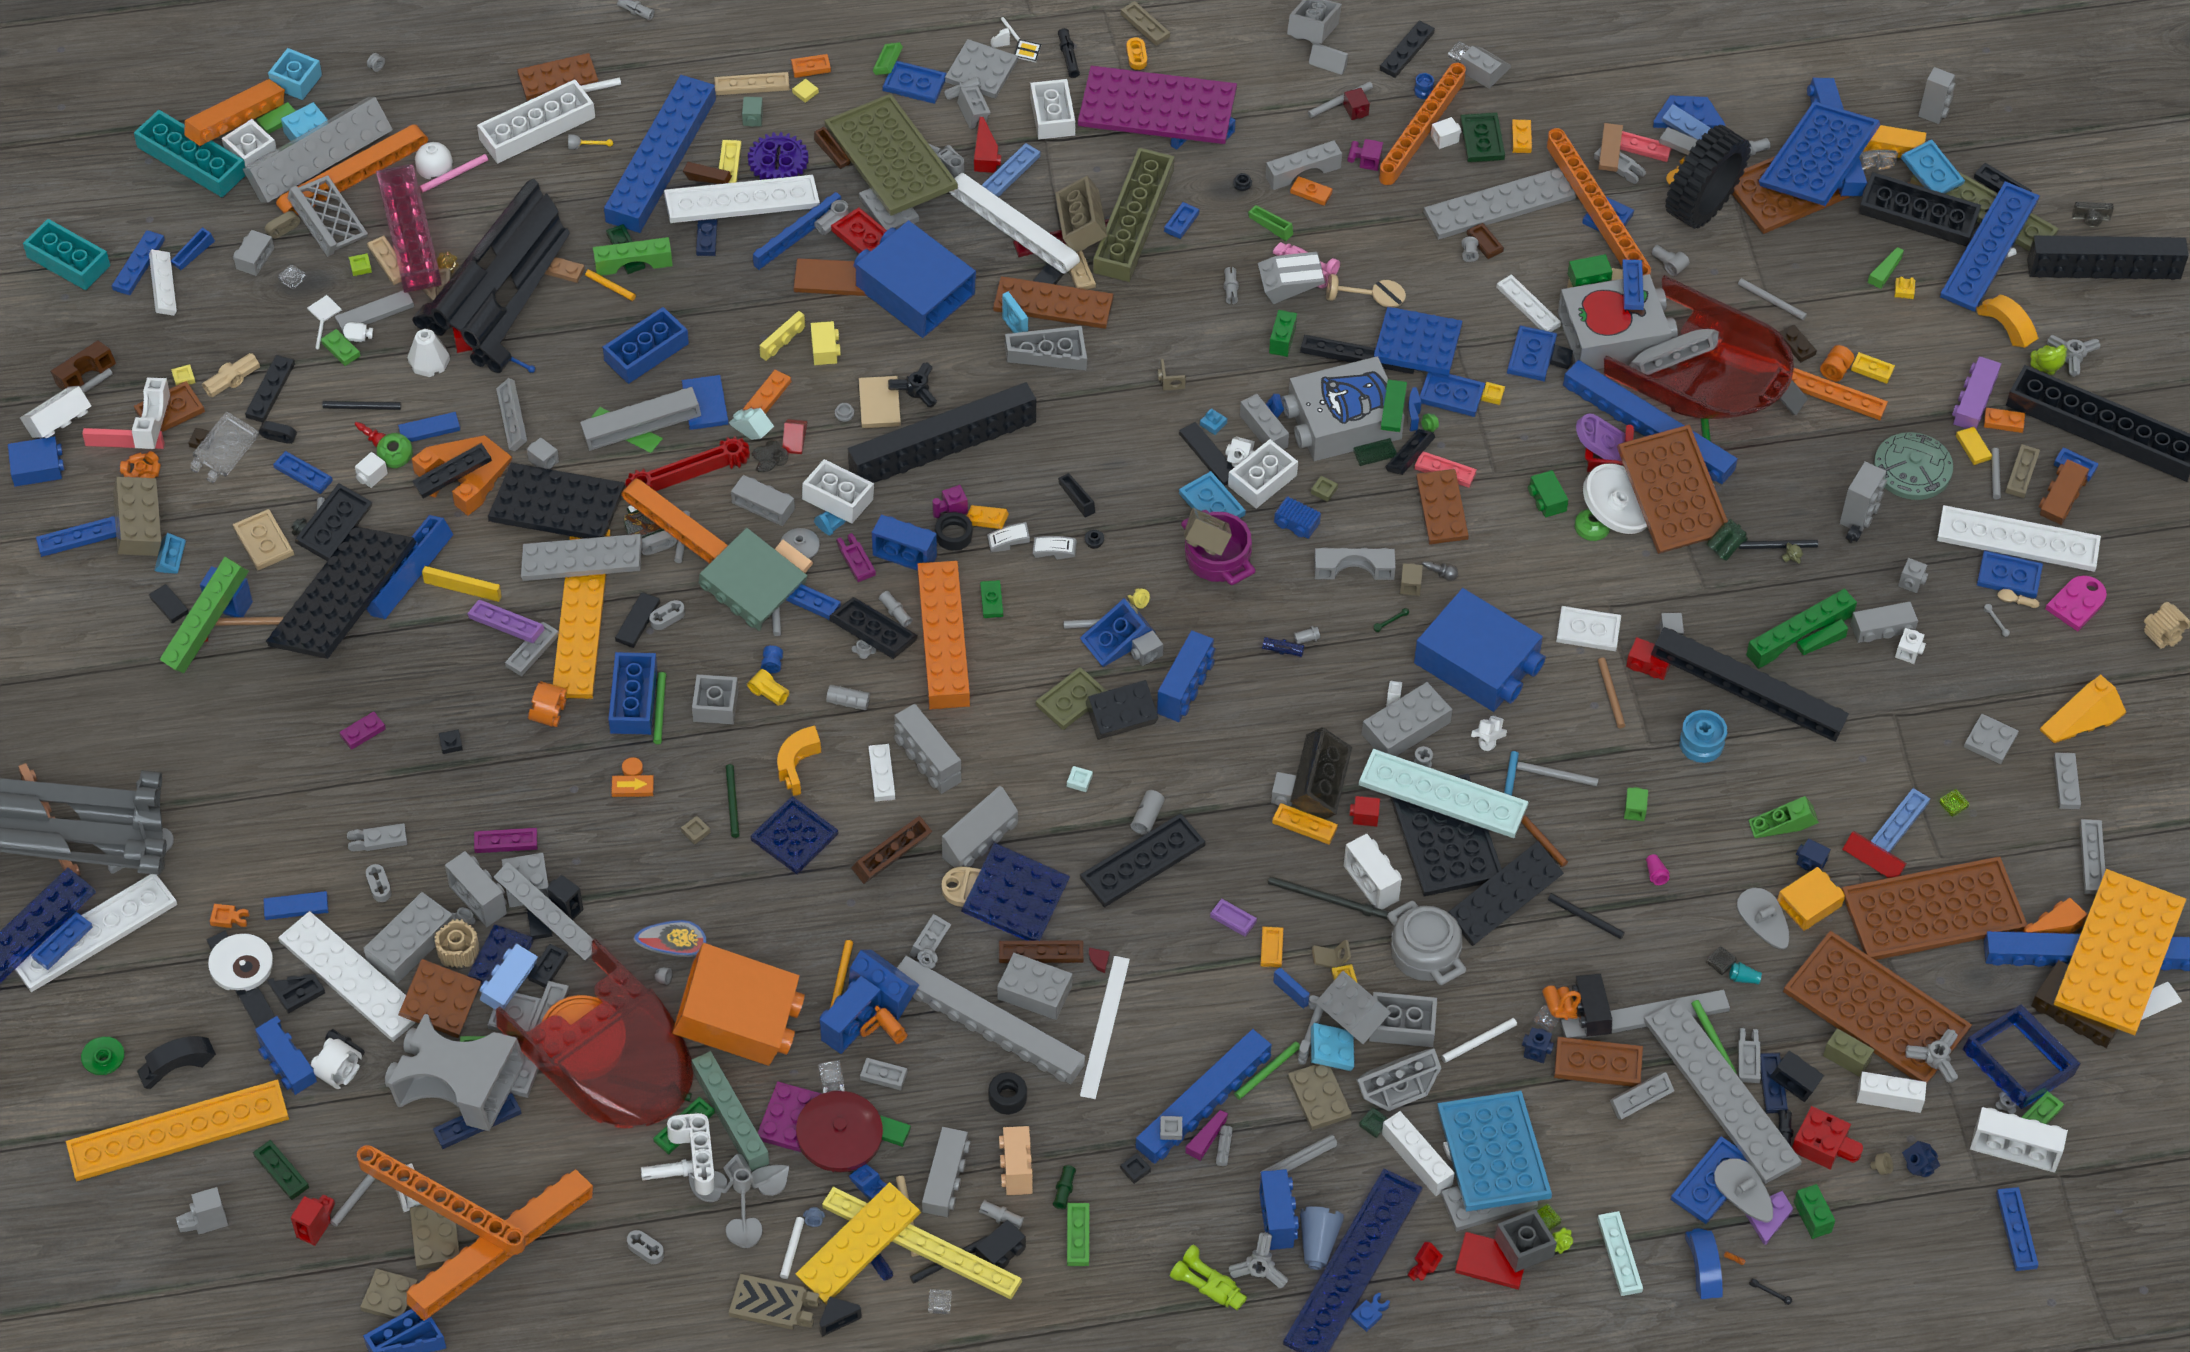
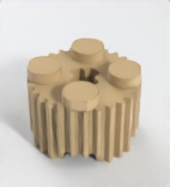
(2166, 625)
(457, 944)

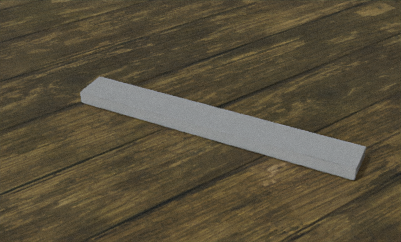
(1634, 1016)

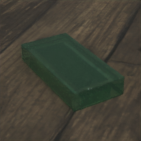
(1374, 452)

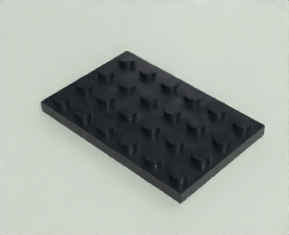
(556, 501)
(1444, 849)

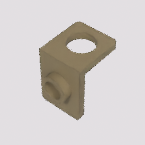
(1166, 380)
(1331, 957)

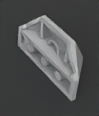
(1400, 1080)

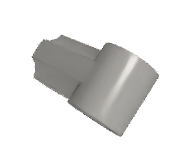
(838, 210)

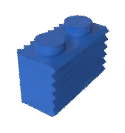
(1297, 517)

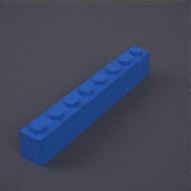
(1826, 92)
(1207, 1093)

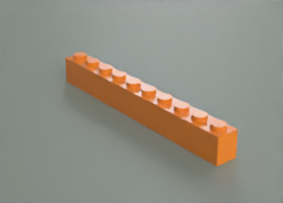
(483, 1257)

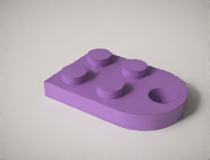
(1600, 436)

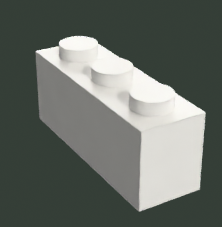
(1891, 1092)

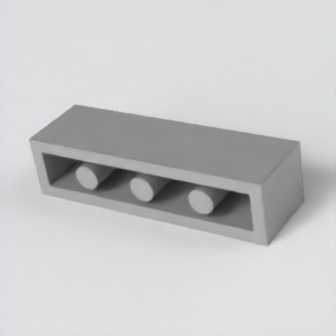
(945, 1171)

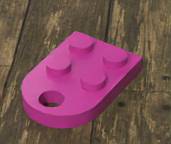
(2077, 603)

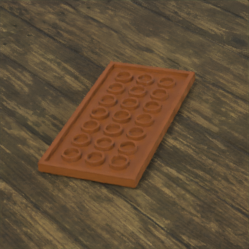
(1933, 908)
(1873, 1004)

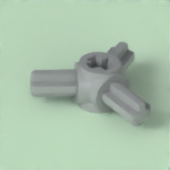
(2075, 351)
(1937, 1054)
(1252, 1265)

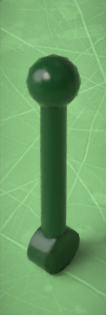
(1377, 627)

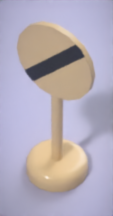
(1384, 292)

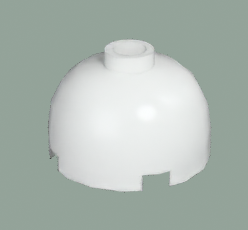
(433, 160)

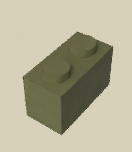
(1848, 1052)

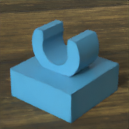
(1213, 421)

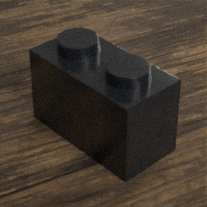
(566, 896)
(1796, 1076)
(1002, 1245)

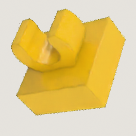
(1904, 288)

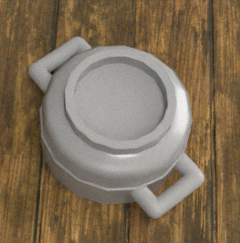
(1426, 943)

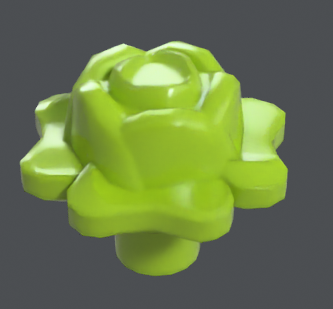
(1563, 1239)

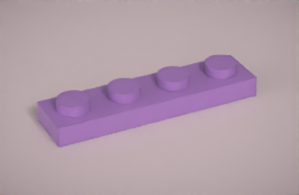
(506, 621)

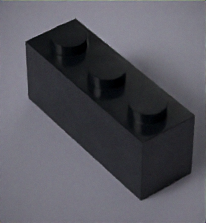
(1594, 1006)

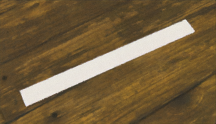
(1104, 1027)

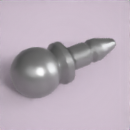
(1448, 572)

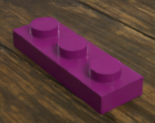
(505, 840)

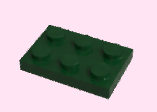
(1482, 137)

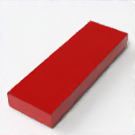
(1874, 855)

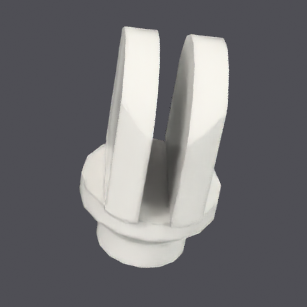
(357, 332)

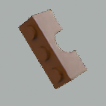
(93, 358)

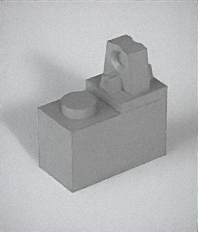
(205, 1214)

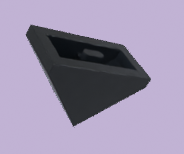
(838, 1314)

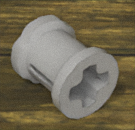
(1470, 249)
(1423, 756)

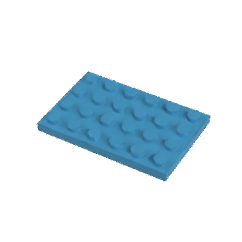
(1494, 1151)

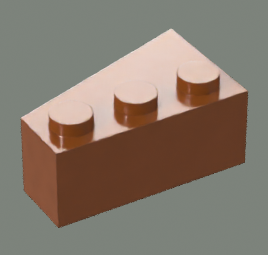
(2063, 491)

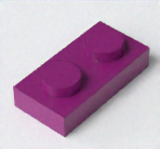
(362, 730)

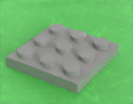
(985, 62)

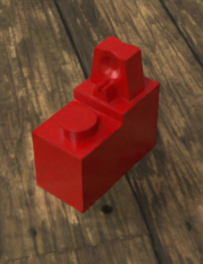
(312, 1218)

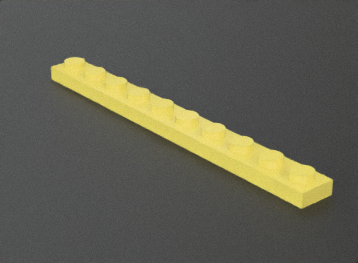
(934, 1249)

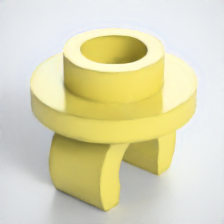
(1140, 598)

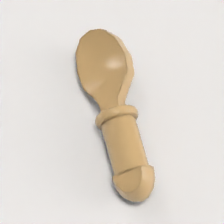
(2009, 596)

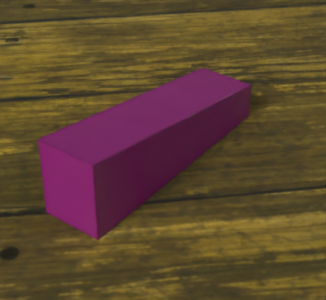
(1202, 1141)

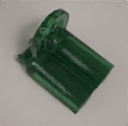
(1727, 539)

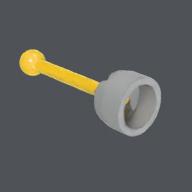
(574, 142)

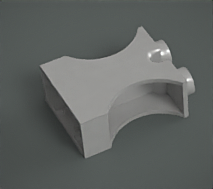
(468, 1074)

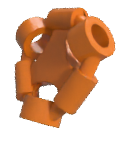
(141, 468)

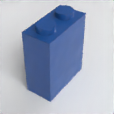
(35, 461)

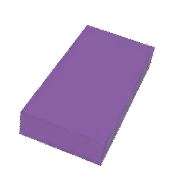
(1233, 917)

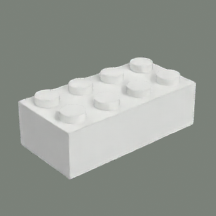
(2018, 1139)

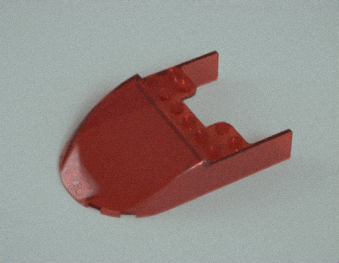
(1735, 379)
(616, 1059)

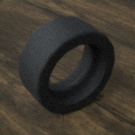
(954, 518)

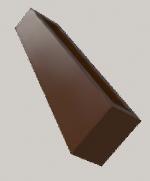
(831, 148)
(707, 174)

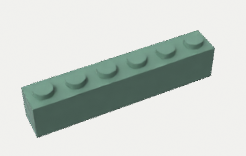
(730, 1111)

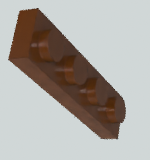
(1043, 951)

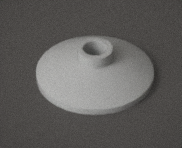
(809, 542)

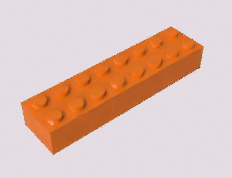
(943, 635)

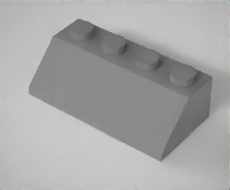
(979, 829)

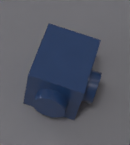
(1812, 855)

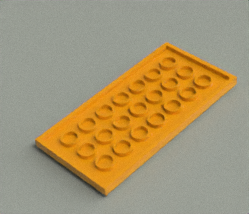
(2120, 952)

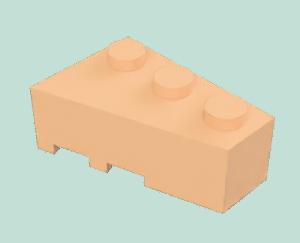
(1016, 1160)

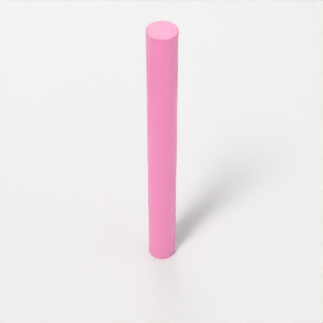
(453, 173)

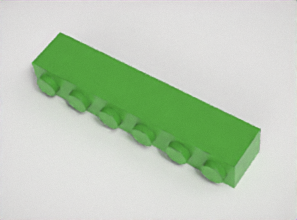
(204, 615)

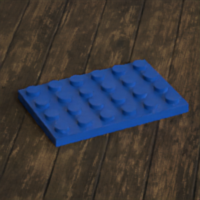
(1819, 153)

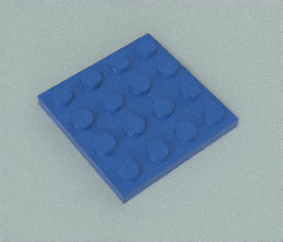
(1418, 341)

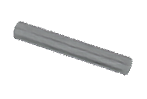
(1305, 1154)

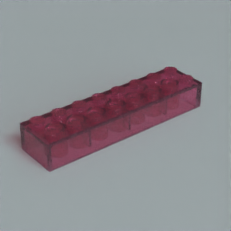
(408, 228)

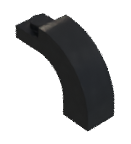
(174, 1054)

